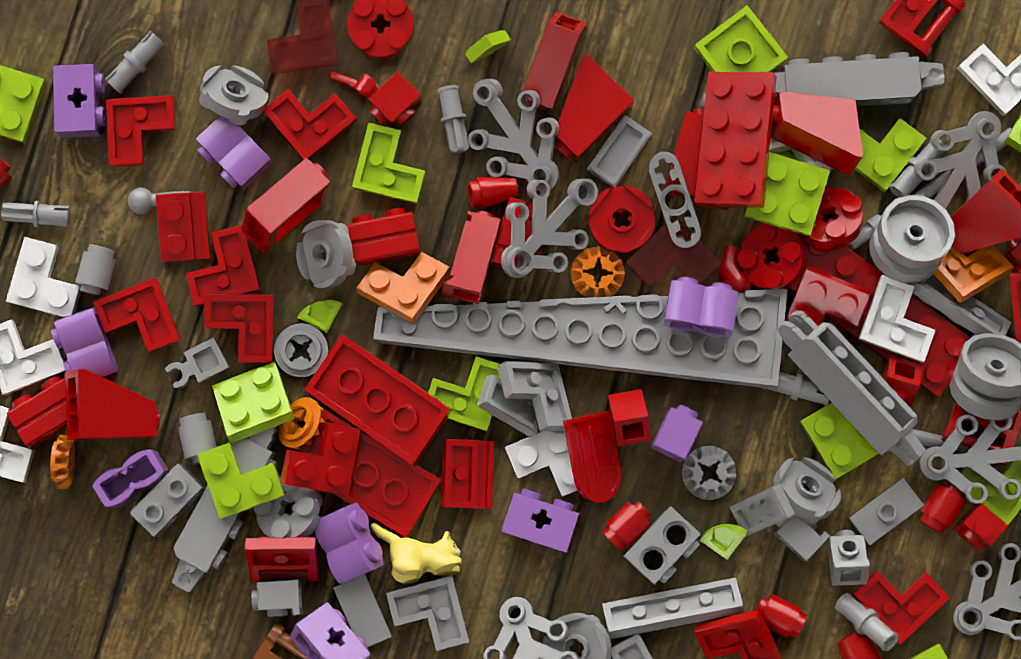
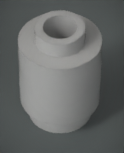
(96, 269)
(196, 436)

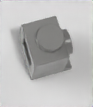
(800, 536)
(847, 558)
(277, 597)

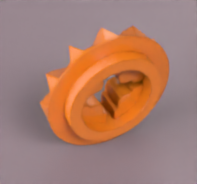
(608, 284)
(304, 410)
(62, 462)

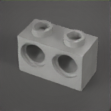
(168, 500)
(656, 540)

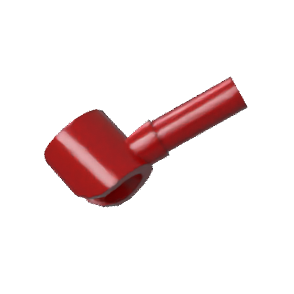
(365, 86)

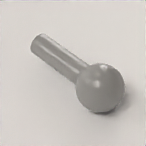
(142, 200)

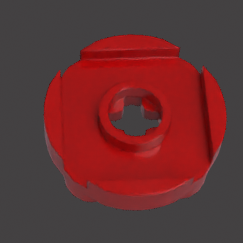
(394, 37)
(619, 200)
(847, 225)
(754, 257)

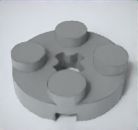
(218, 96)
(339, 262)
(822, 496)
(299, 524)
(586, 630)

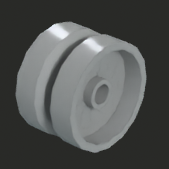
(911, 239)
(988, 377)

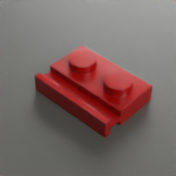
(183, 226)
(467, 473)

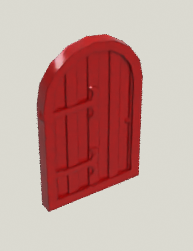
(593, 456)

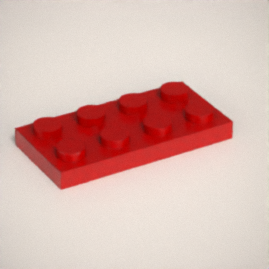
(735, 139)
(378, 399)
(383, 482)

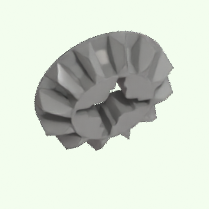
(300, 334)
(707, 456)

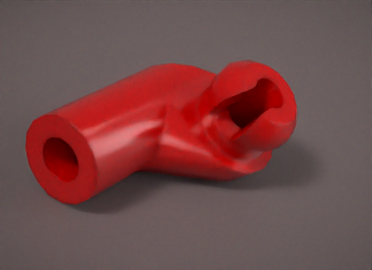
(729, 271)

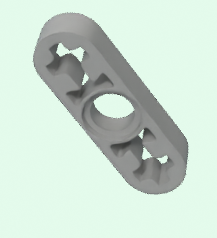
(674, 226)

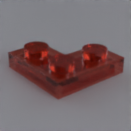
(314, 45)
(661, 253)

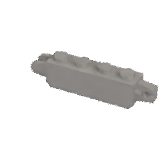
(864, 79)
(852, 386)
(206, 534)

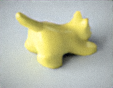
(413, 558)

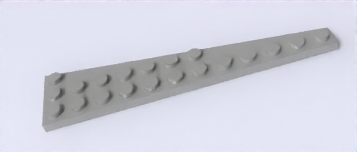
(604, 334)

